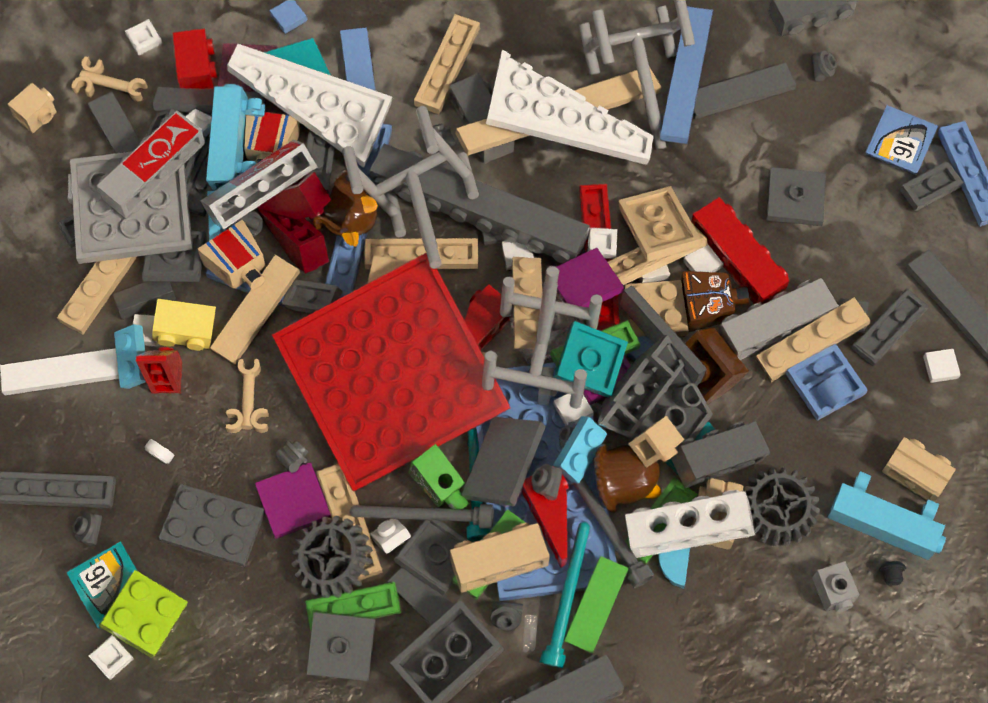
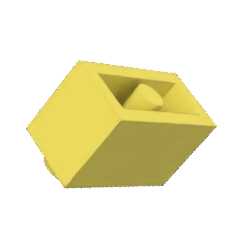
(183, 324)

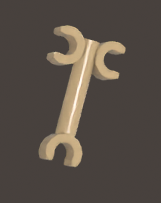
(93, 75)
(248, 417)

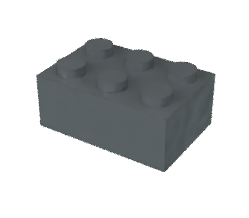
(447, 655)

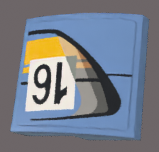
(901, 140)

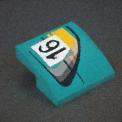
(101, 579)

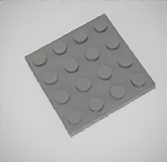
(104, 234)

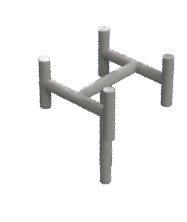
(665, 28)
(389, 201)
(547, 307)

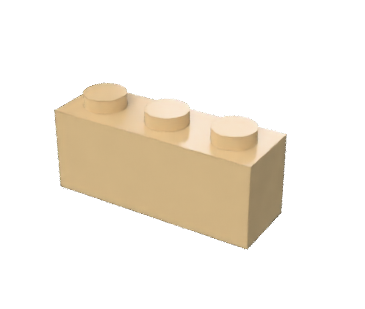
(499, 556)

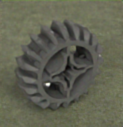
(802, 499)
(332, 533)

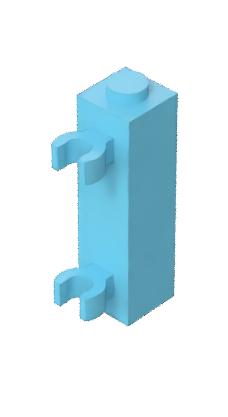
(228, 133)
(888, 521)

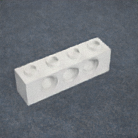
(705, 531)

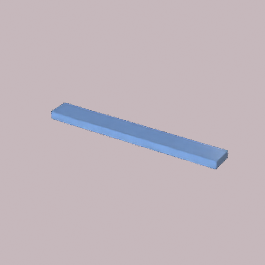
(347, 258)

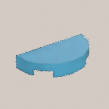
(674, 566)

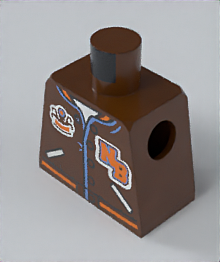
(709, 298)

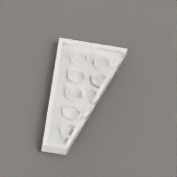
(325, 104)
(554, 112)

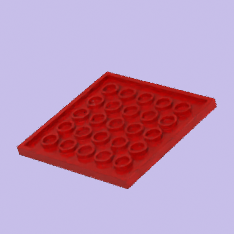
(390, 371)

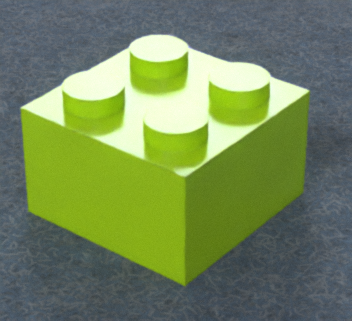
(143, 614)

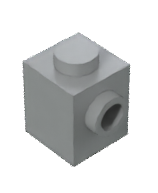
(836, 587)

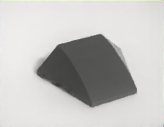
(655, 389)

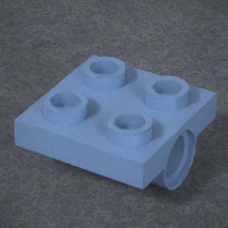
(826, 382)

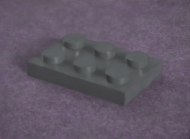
(212, 525)

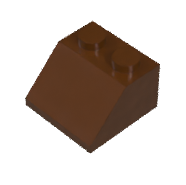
(721, 362)

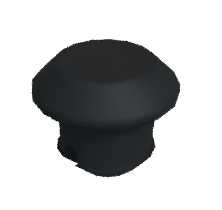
(892, 572)

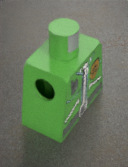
(435, 468)

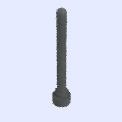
(479, 516)
(637, 571)

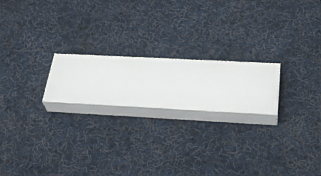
(59, 371)

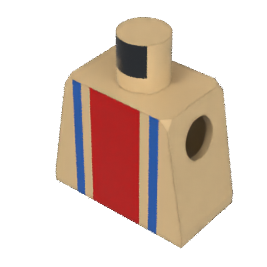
(268, 134)
(234, 257)

